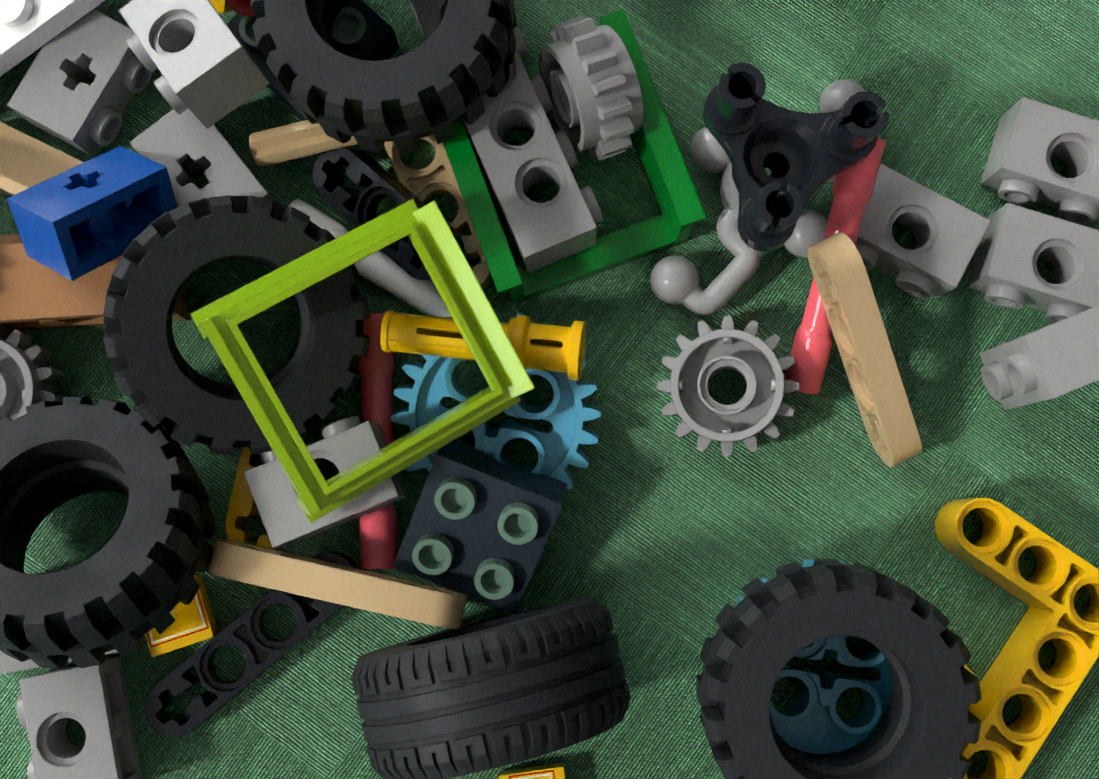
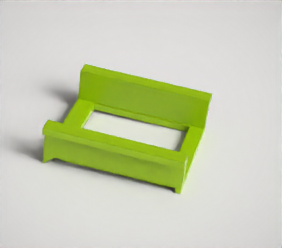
(462, 298)

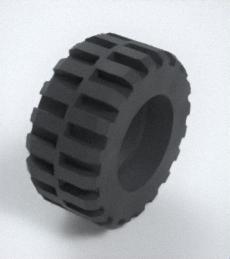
(395, 96)
(142, 306)
(144, 566)
(803, 605)

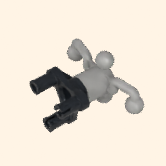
(759, 208)

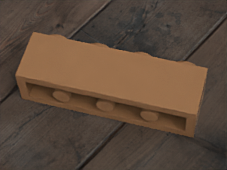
(43, 299)

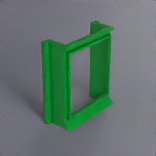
(663, 169)

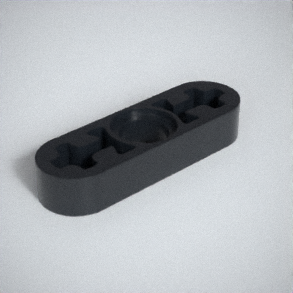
(362, 206)

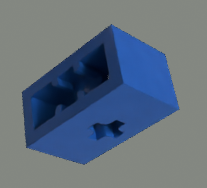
(91, 211)

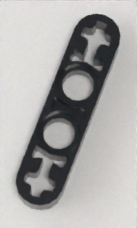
(257, 646)

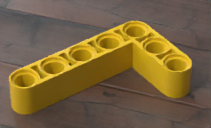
(1049, 617)

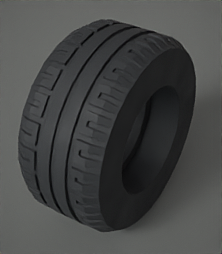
(491, 691)

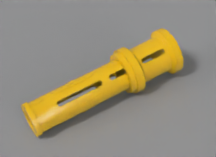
(536, 344)

